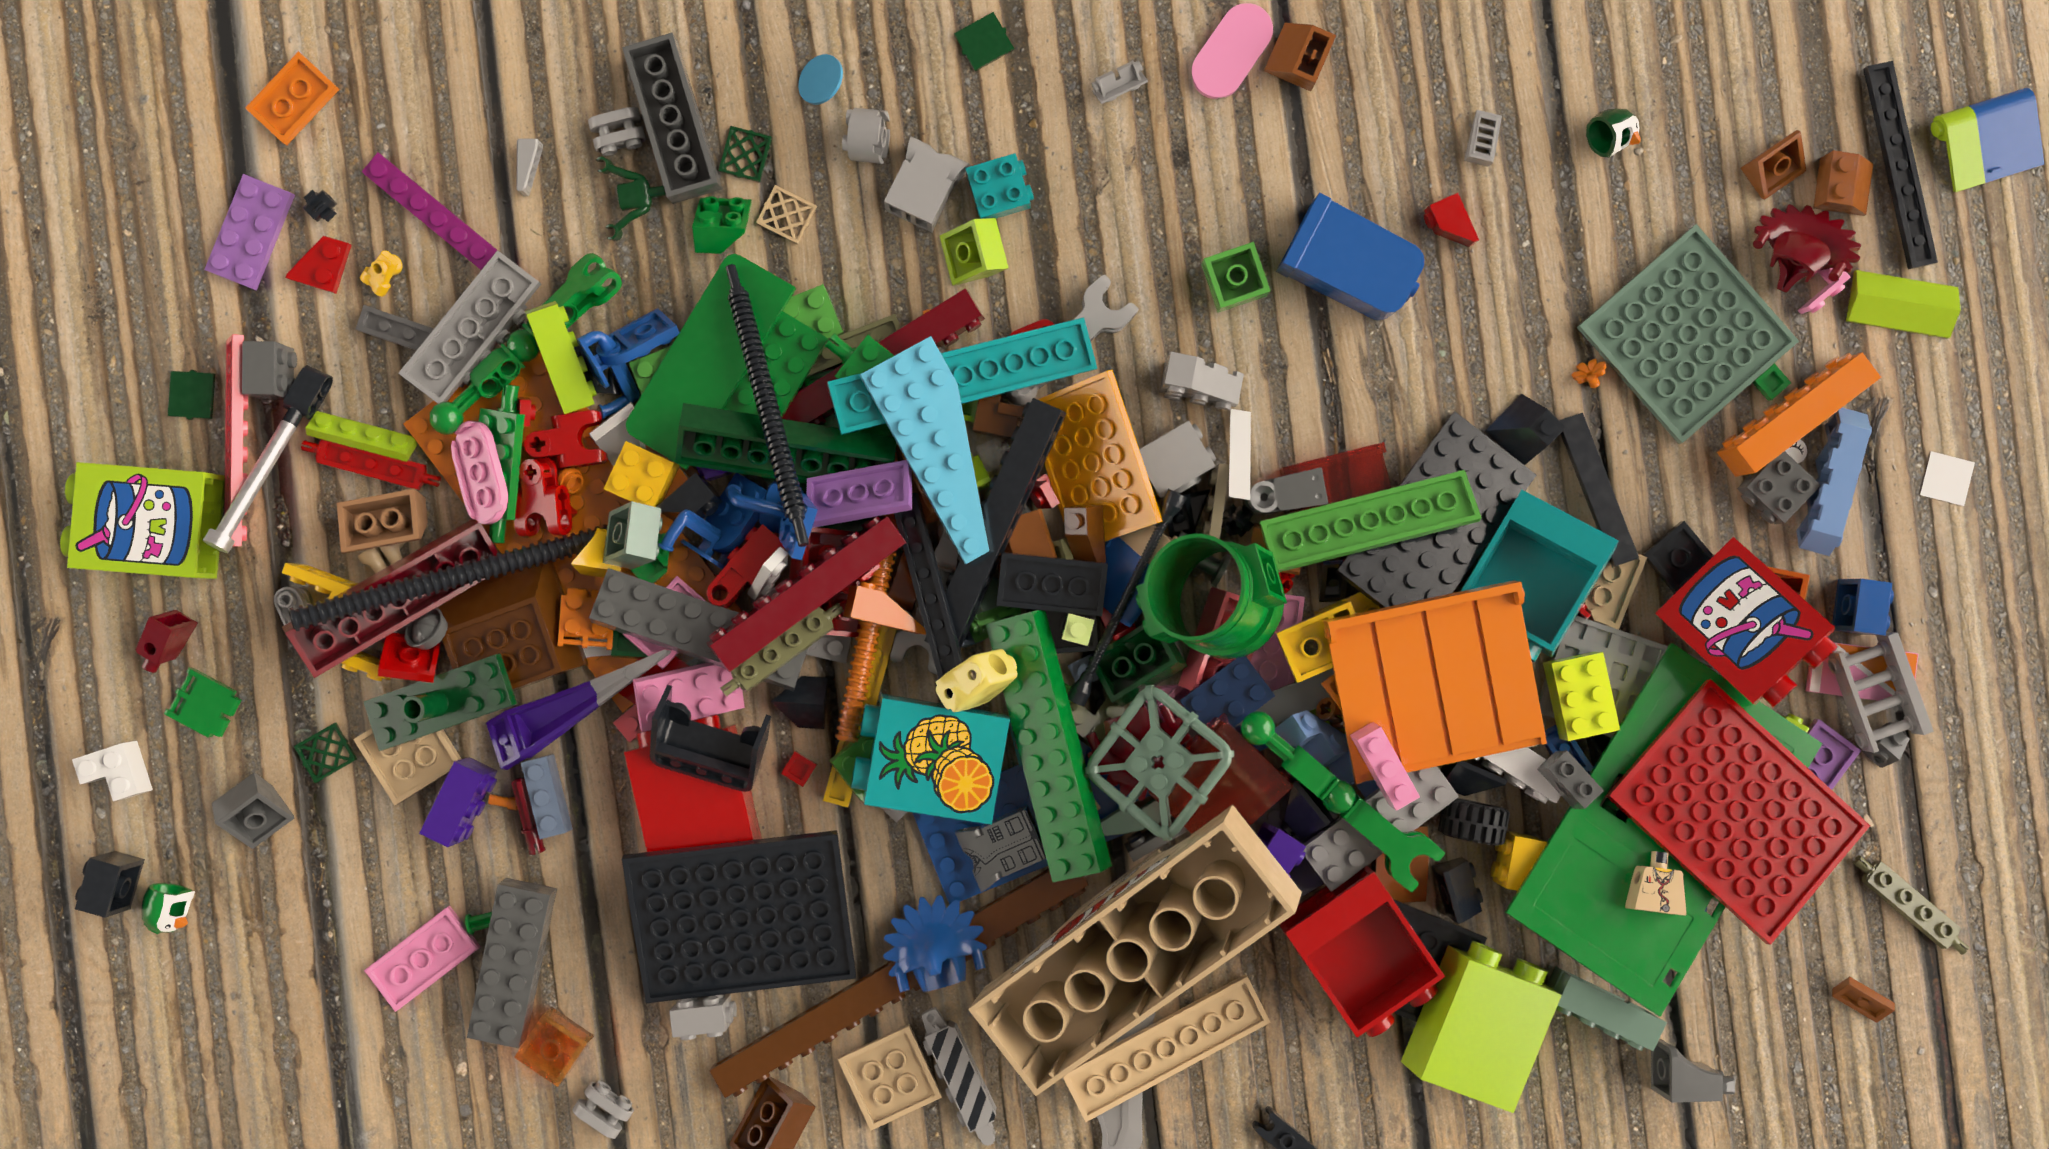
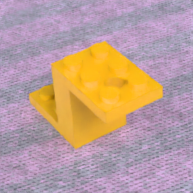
(330, 583)
(1294, 637)

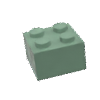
(632, 535)

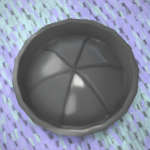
(426, 630)

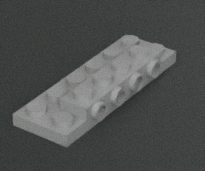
(471, 329)

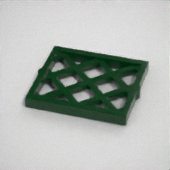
(727, 150)
(307, 762)

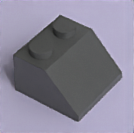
(251, 811)

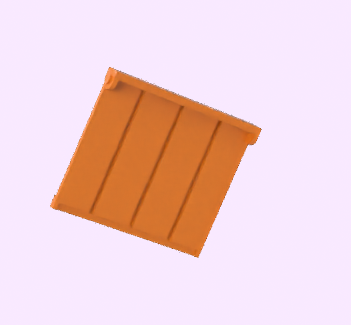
(1439, 677)

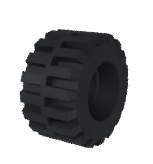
(1474, 822)

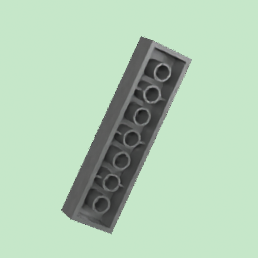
(671, 621)

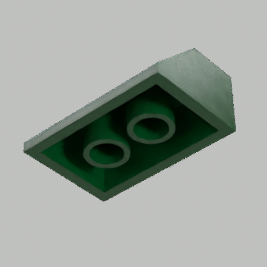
(1137, 662)

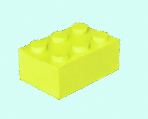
(1581, 696)

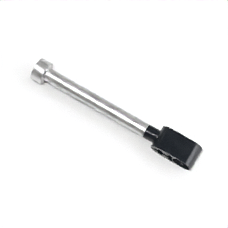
(300, 401)

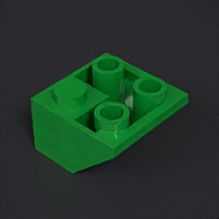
(719, 223)

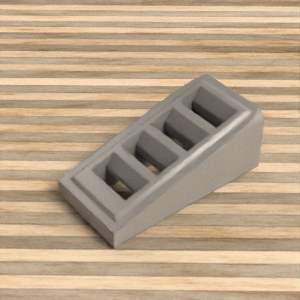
(1479, 157)
(528, 158)

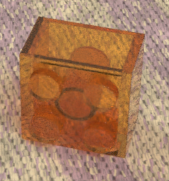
(554, 1046)

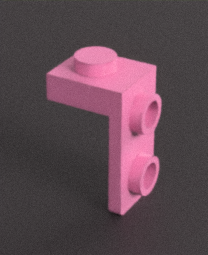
(1831, 289)

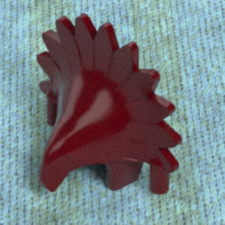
(1806, 244)
(1122, 749)

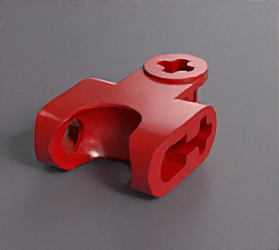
(565, 440)
(539, 497)

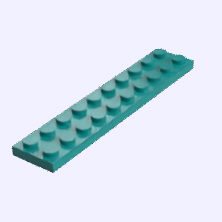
(984, 370)

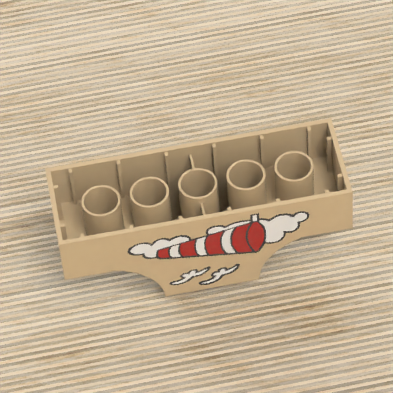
(1135, 949)

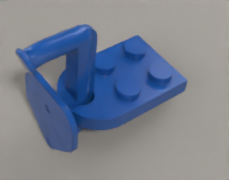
(621, 347)
(773, 516)
(721, 530)

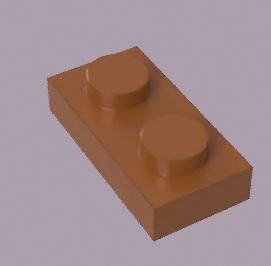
(1863, 999)

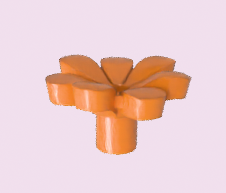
(1590, 372)

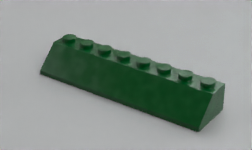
(737, 444)

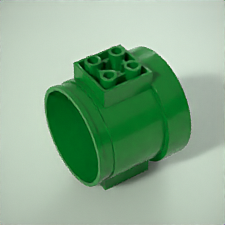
(1254, 616)

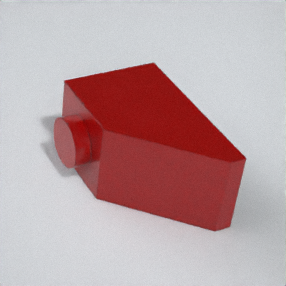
(1450, 220)

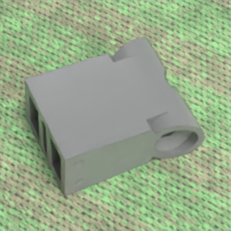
(924, 184)

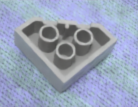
(1192, 379)

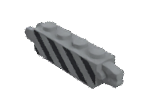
(961, 1075)

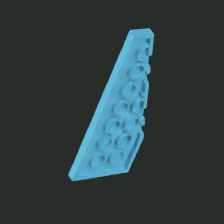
(928, 423)

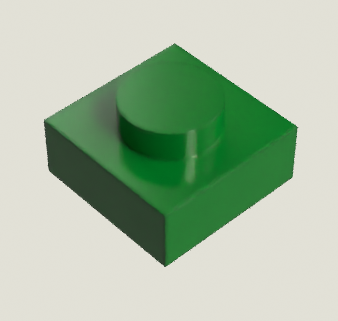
(1771, 382)

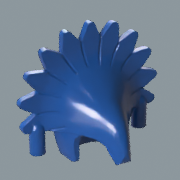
(934, 945)

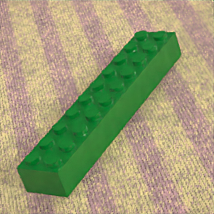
(1050, 749)

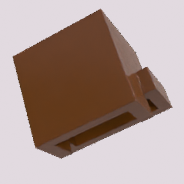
(996, 417)

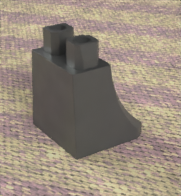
(1686, 1080)

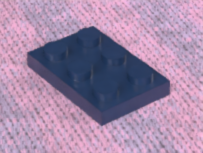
(1232, 691)

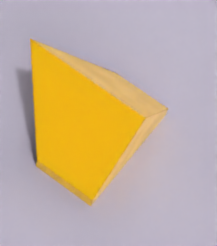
(591, 557)

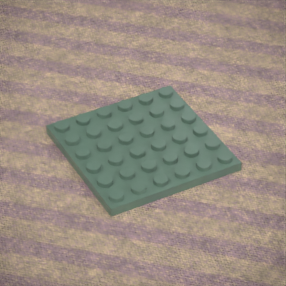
(1687, 334)

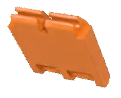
(575, 620)

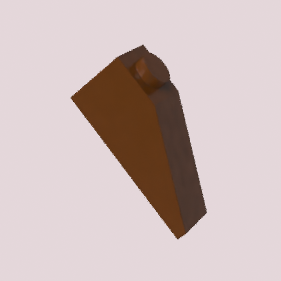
(1085, 532)

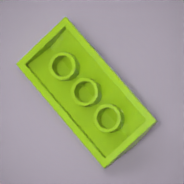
(1903, 304)

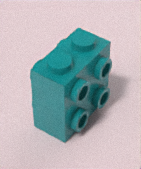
(999, 187)

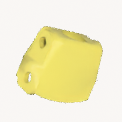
(977, 680)

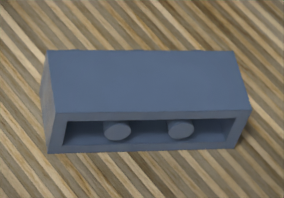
(546, 796)

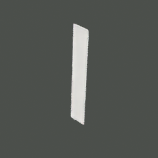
(1240, 454)

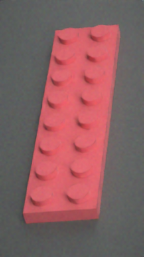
(235, 430)

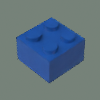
(1862, 606)

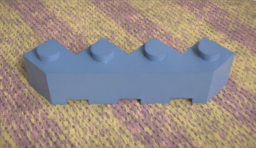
(1838, 474)
(1324, 744)

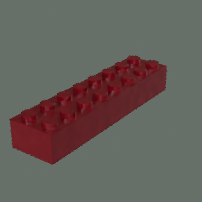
(806, 592)
(337, 641)

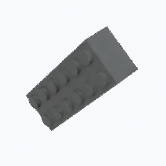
(672, 118)
(511, 962)

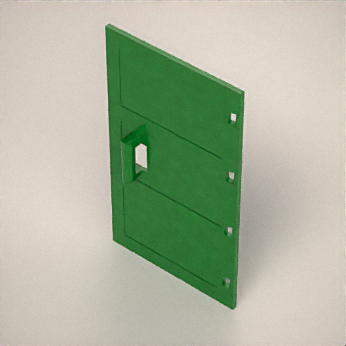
(1586, 869)

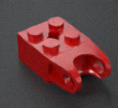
(744, 565)

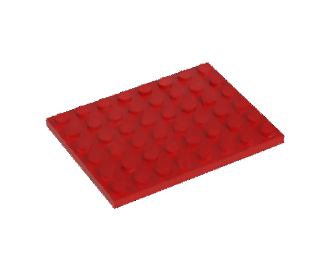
(1738, 811)

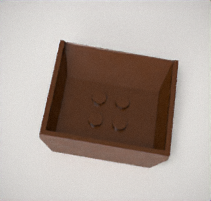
(513, 618)

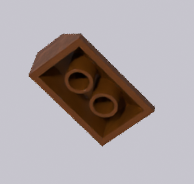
(773, 1118)

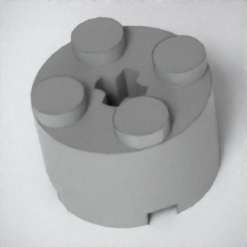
(866, 135)

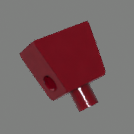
(164, 638)

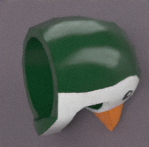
(1612, 131)

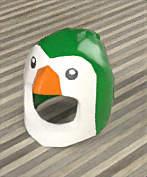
(166, 907)

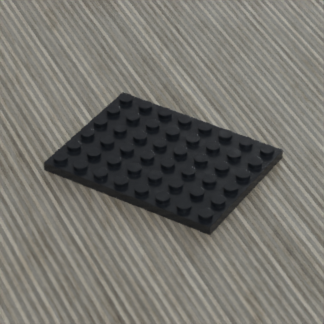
(740, 916)

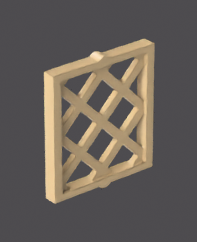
(805, 223)

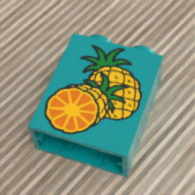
(931, 758)

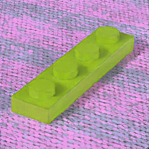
(361, 436)

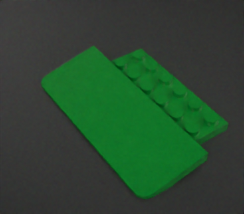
(708, 362)

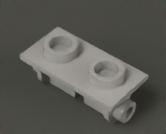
(1109, 88)

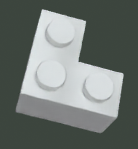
(121, 767)

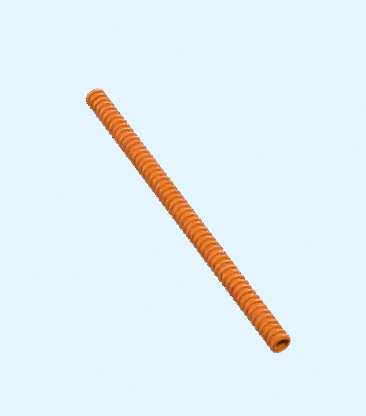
(864, 654)

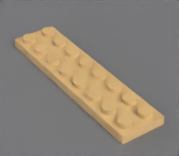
(1166, 1047)

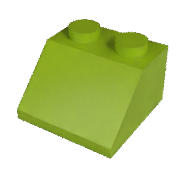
(974, 251)

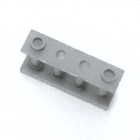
(1906, 694)

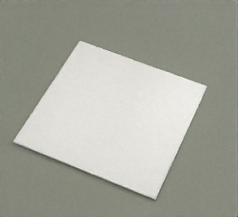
(1947, 478)

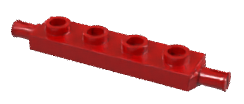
(371, 464)

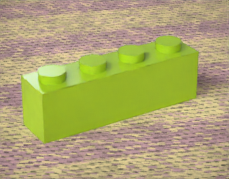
(560, 357)

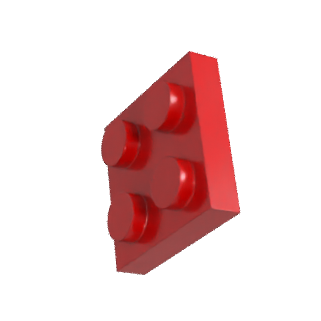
(407, 662)

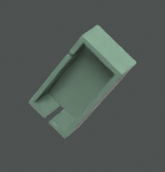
(1606, 1011)

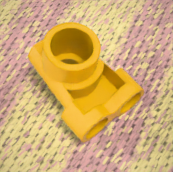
(381, 272)

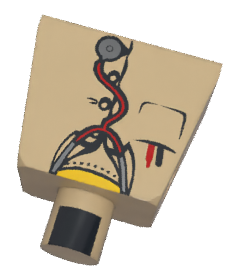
(1657, 887)

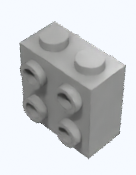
(702, 1016)

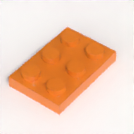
(292, 98)

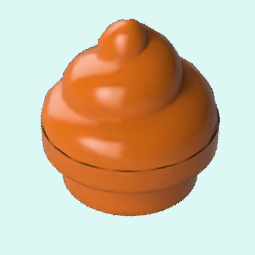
(570, 478)

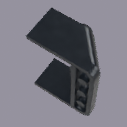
(705, 750)

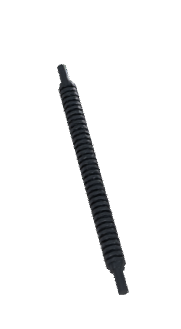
(767, 405)

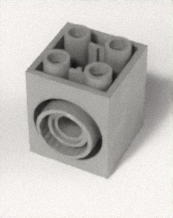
(1177, 460)

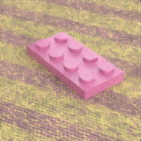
(693, 686)

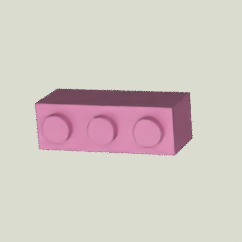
(1385, 766)

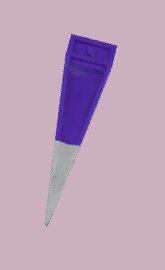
(533, 726)

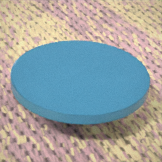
(820, 79)

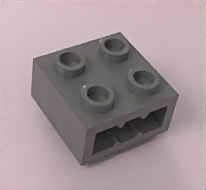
(1778, 489)

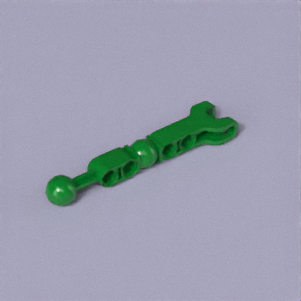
(577, 295)
(1341, 799)

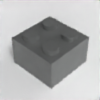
(267, 369)

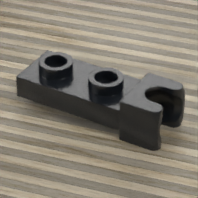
(1281, 1133)

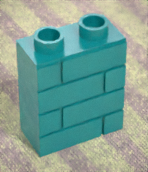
(1554, 561)

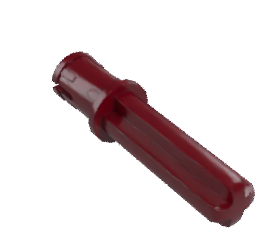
(526, 816)

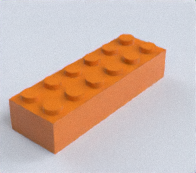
(1798, 414)

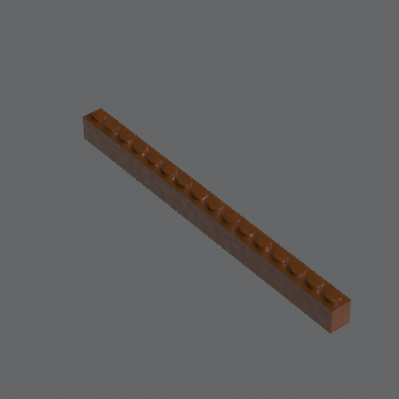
(878, 988)

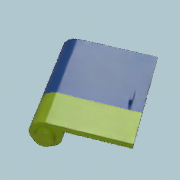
(1991, 138)

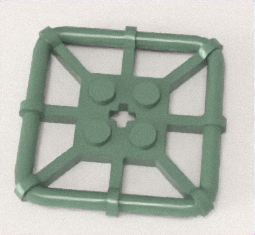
(1176, 762)

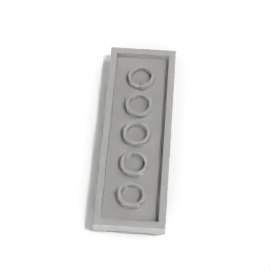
(1343, 851)

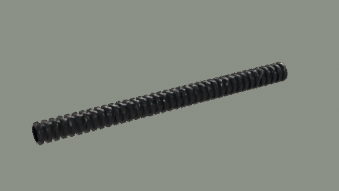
(439, 580)

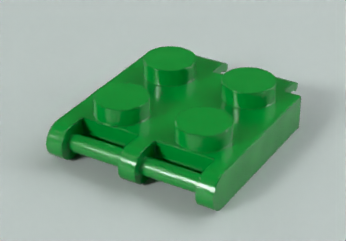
(204, 704)

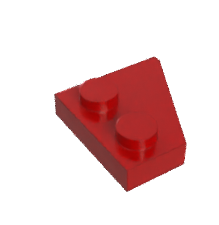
(322, 265)

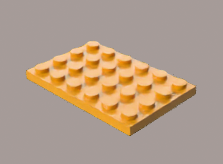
(1099, 458)

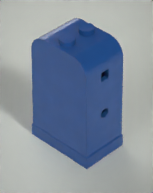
(1352, 260)

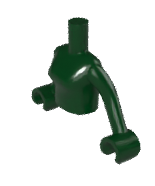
(631, 195)

